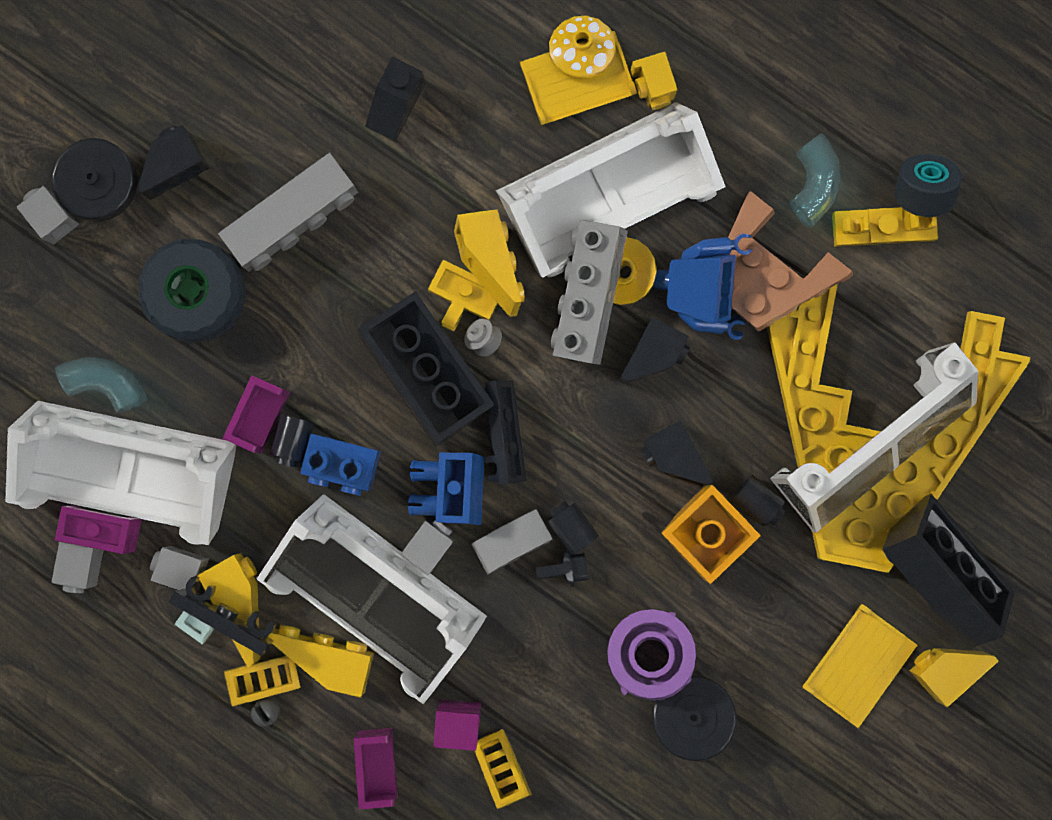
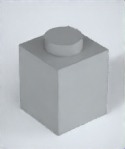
(47, 215)
(428, 545)
(176, 566)
(76, 567)

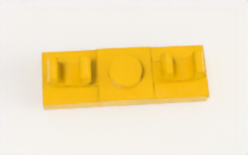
(881, 227)

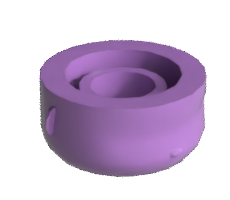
(651, 626)

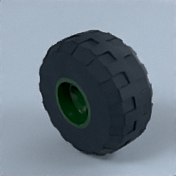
(191, 290)

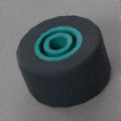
(928, 185)

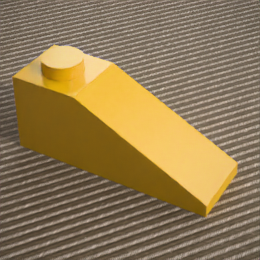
(237, 589)

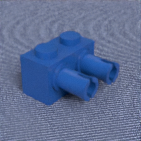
(340, 463)
(458, 488)

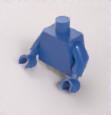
(703, 285)

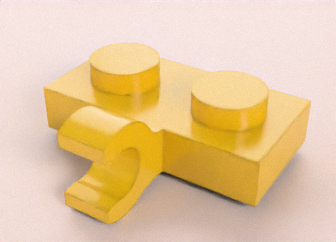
(463, 293)

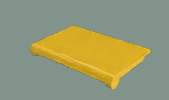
(562, 96)
(859, 665)

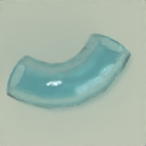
(822, 181)
(104, 377)

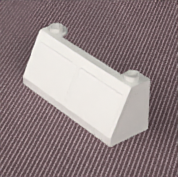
(612, 183)
(119, 468)

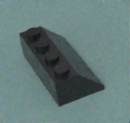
(425, 369)
(950, 573)

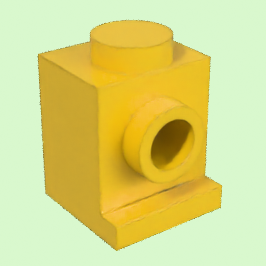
(654, 80)

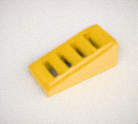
(251, 695)
(495, 787)

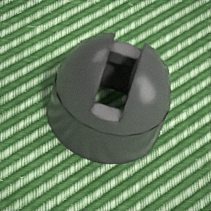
(270, 708)

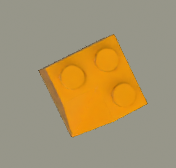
(710, 533)

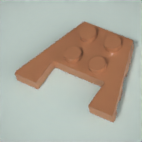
(765, 285)

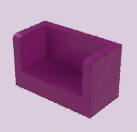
(256, 415)
(97, 530)
(457, 725)
(375, 768)

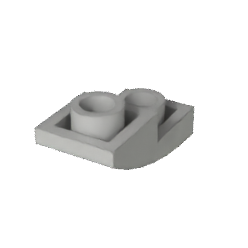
(511, 541)

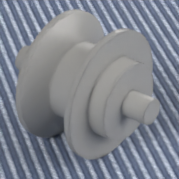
(483, 337)

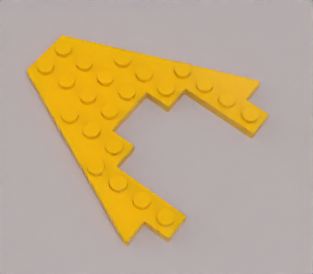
(820, 432)

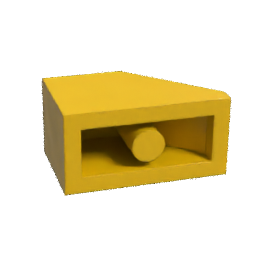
(950, 671)

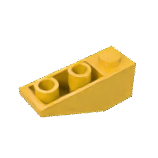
(485, 253)
(329, 663)

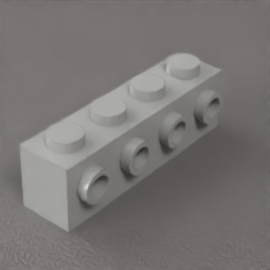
(289, 213)
(589, 291)

